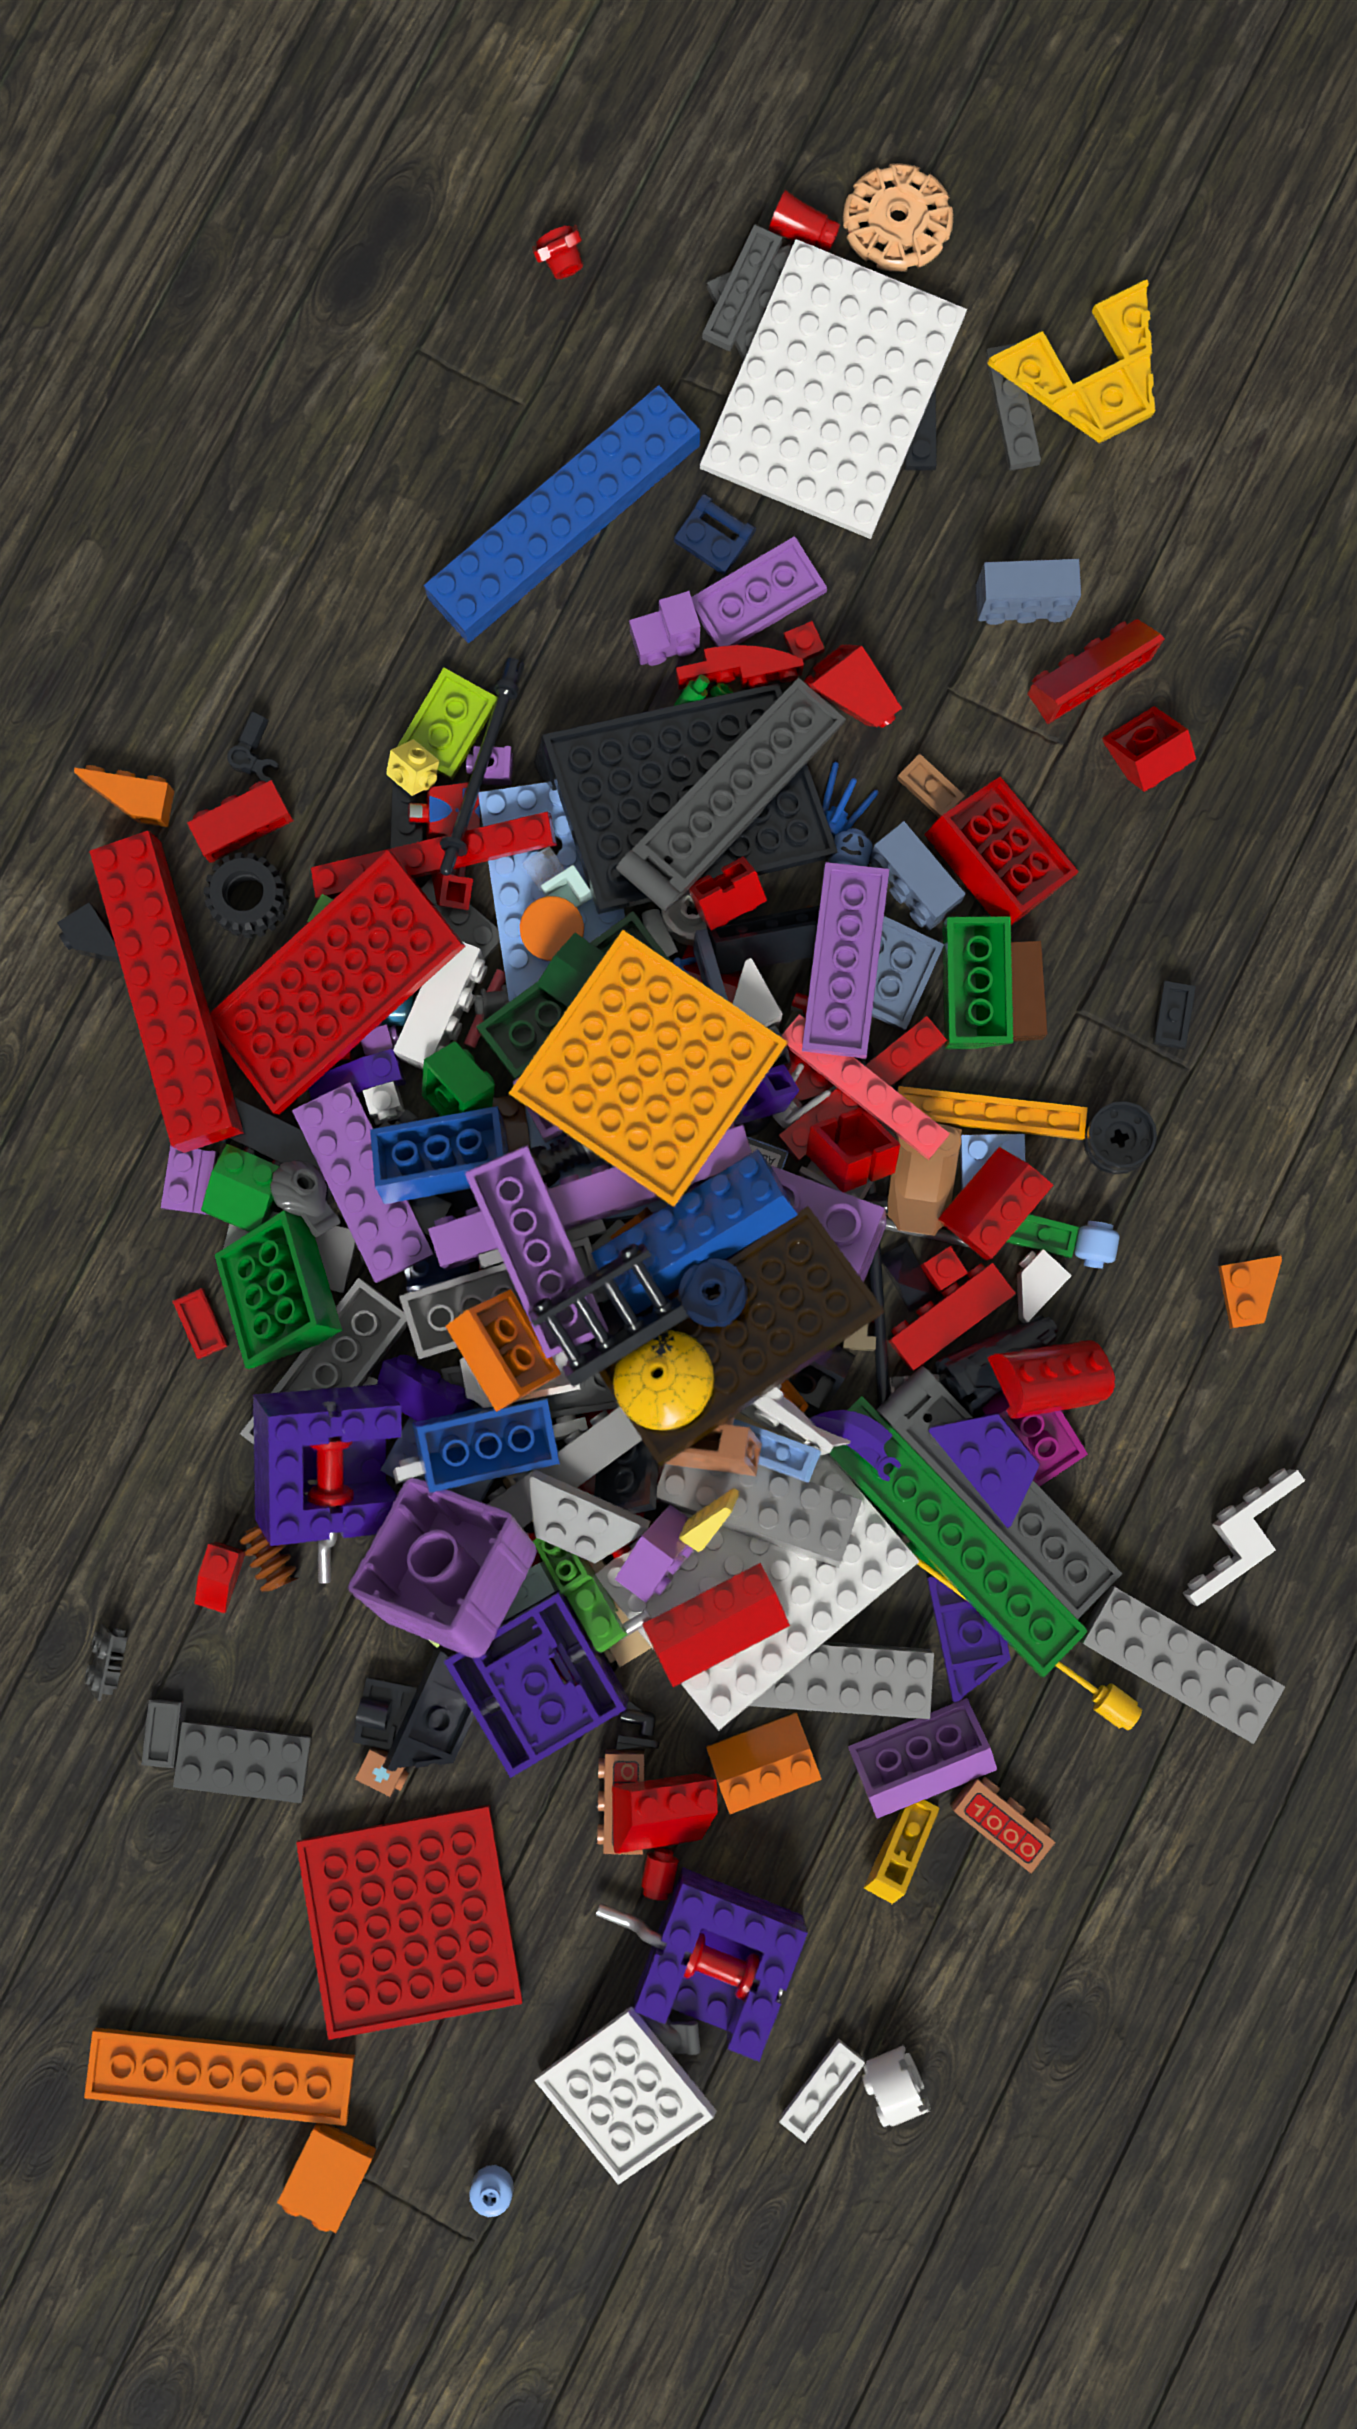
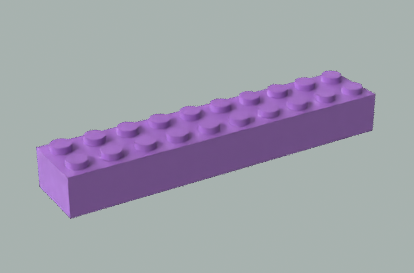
(576, 1202)

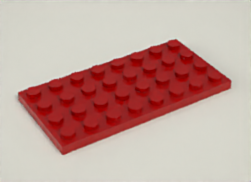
(334, 982)

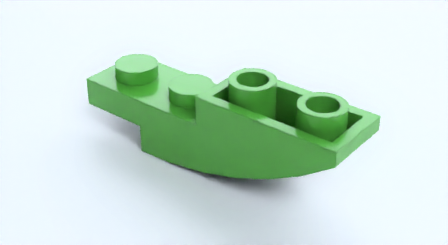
(585, 1593)

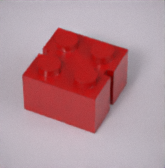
(860, 1149)

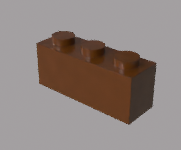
(1028, 991)

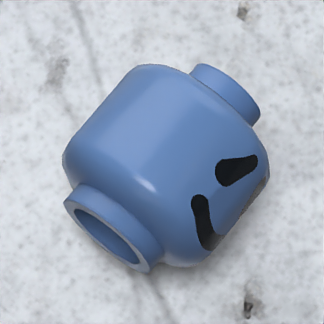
(852, 848)

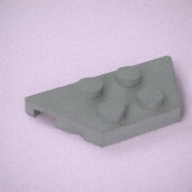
(580, 1520)

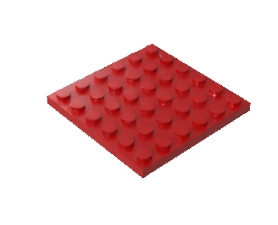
(409, 1922)

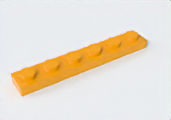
(999, 1113)

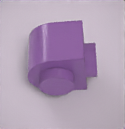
(380, 1039)

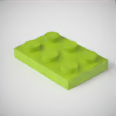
(450, 720)

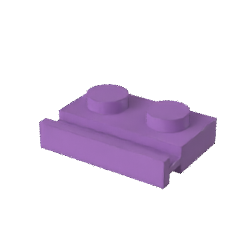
(187, 1179)

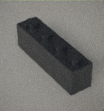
(765, 939)

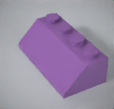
(922, 1758)

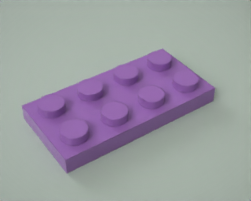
(758, 594)

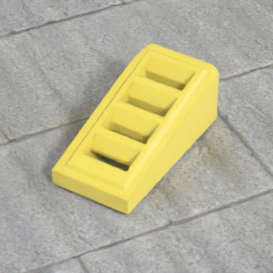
(706, 1522)

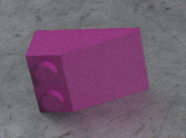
(1046, 1437)

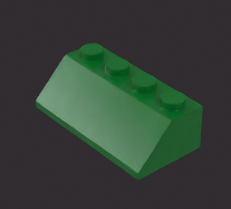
(977, 982)

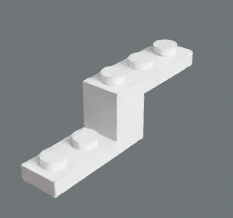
(1242, 1536)

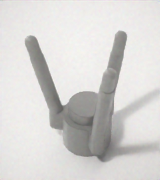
(796, 1109)

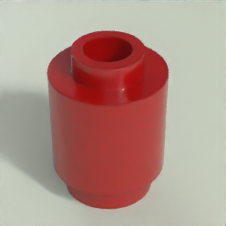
(659, 1874)

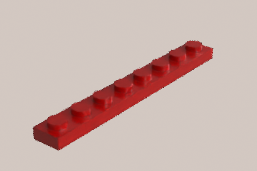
(427, 856)

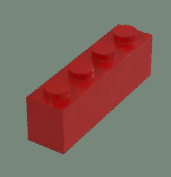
(951, 1316)

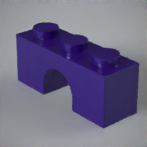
(770, 1097)

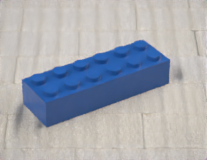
(704, 1225)

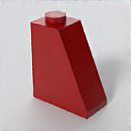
(855, 686)

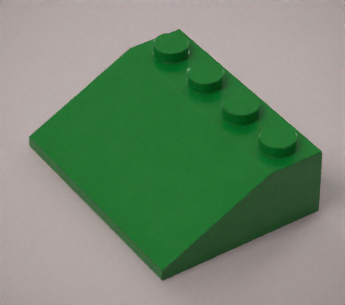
(277, 1290)

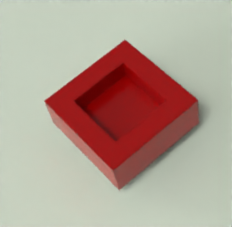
(804, 641)

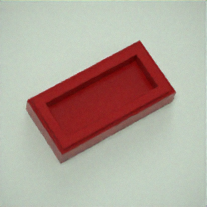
(200, 1323)

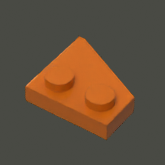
(1249, 1289)

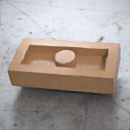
(930, 786)

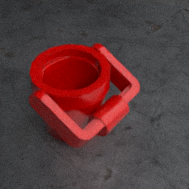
(560, 251)

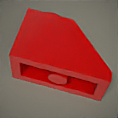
(218, 1576)

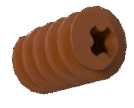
(268, 1560)

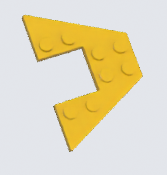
(1108, 399)

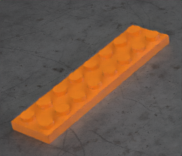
(219, 2076)

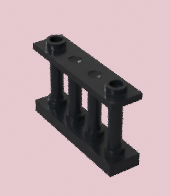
(608, 1347)

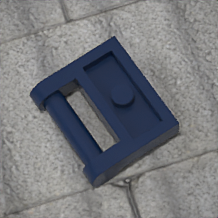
(707, 542)

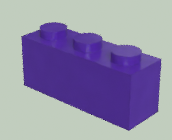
(421, 1390)

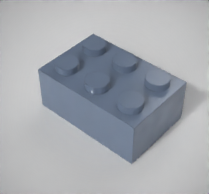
(1028, 590)
(916, 877)

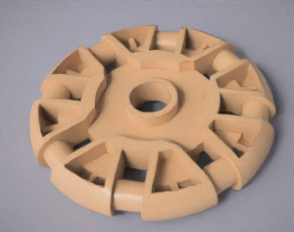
(898, 235)

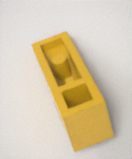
(901, 1851)

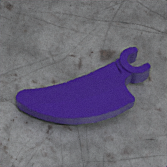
(865, 1436)

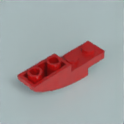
(751, 663)

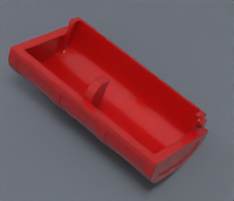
(1053, 1377)

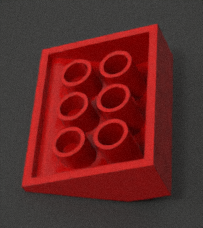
(1000, 852)

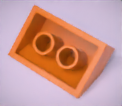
(502, 1349)
(763, 1763)

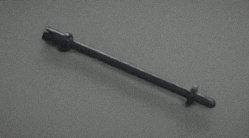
(506, 690)

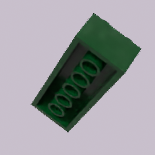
(526, 1021)

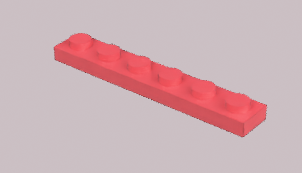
(871, 1094)

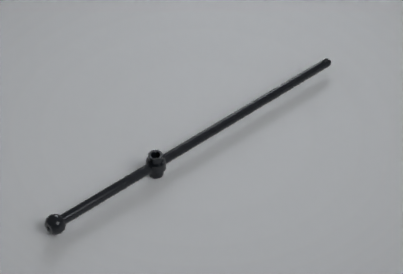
(876, 1287)

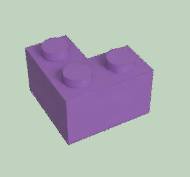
(668, 631)
(655, 1556)

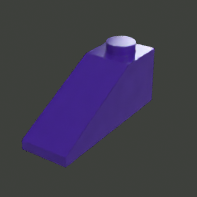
(362, 1074)

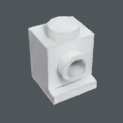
(384, 1102)

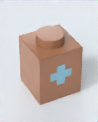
(378, 1777)

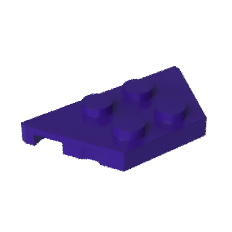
(991, 1460)
(967, 1640)

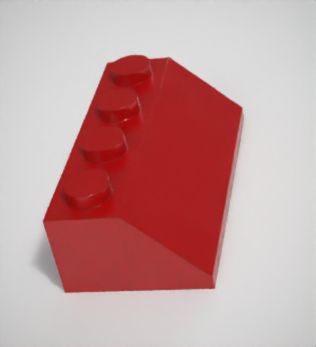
(1094, 669)
(716, 1625)

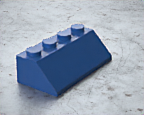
(485, 1443)

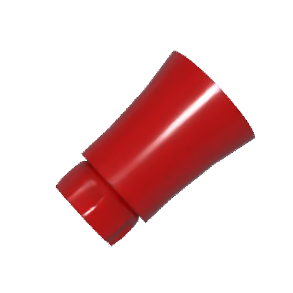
(802, 222)

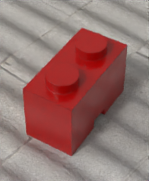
(728, 894)

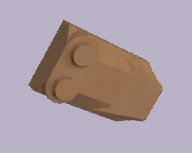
(923, 1187)

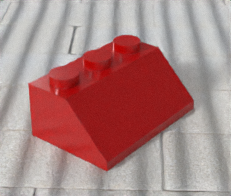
(995, 1203)
(662, 1811)

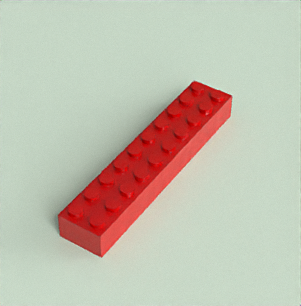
(166, 992)

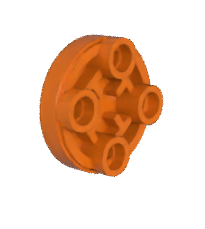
(549, 925)

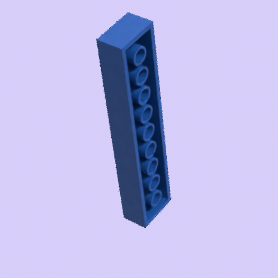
(563, 514)

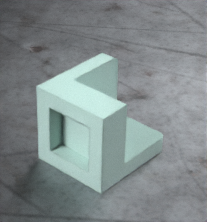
(568, 886)

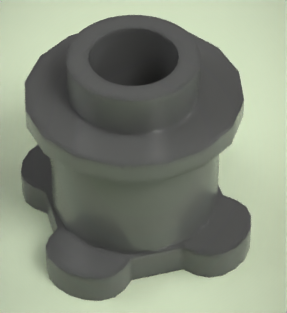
(490, 1002)

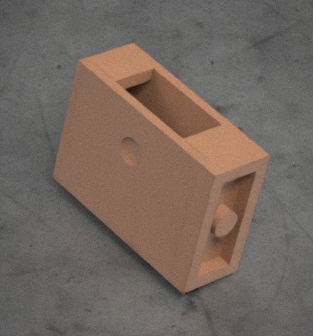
(723, 1450)

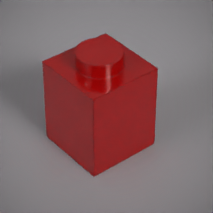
(943, 1269)

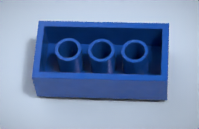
(435, 1153)

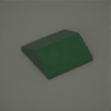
(570, 969)

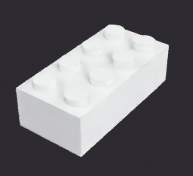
(440, 1006)

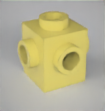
(412, 767)

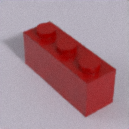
(239, 820)

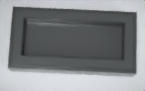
(162, 1733)

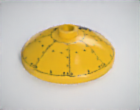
(673, 1397)

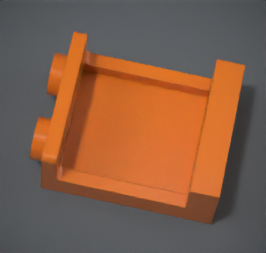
(326, 2177)

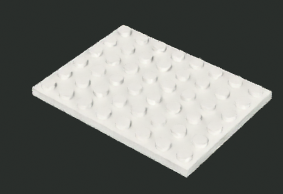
(833, 389)
(811, 1592)

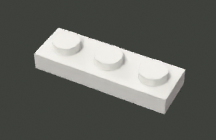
(821, 2090)

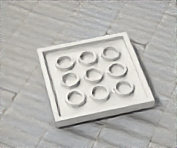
(625, 2095)

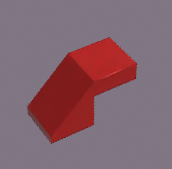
(453, 890)

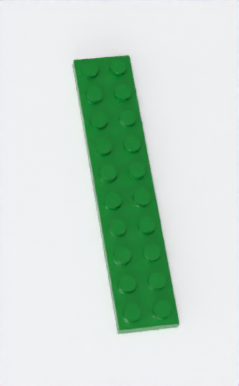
(964, 1550)

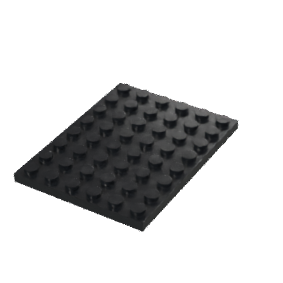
(634, 769)

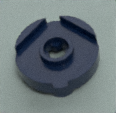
(719, 1310)

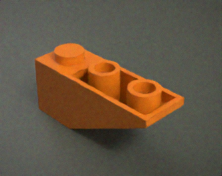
(141, 799)

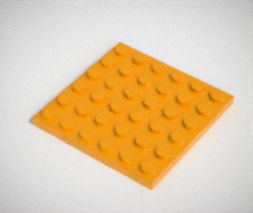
(648, 1068)

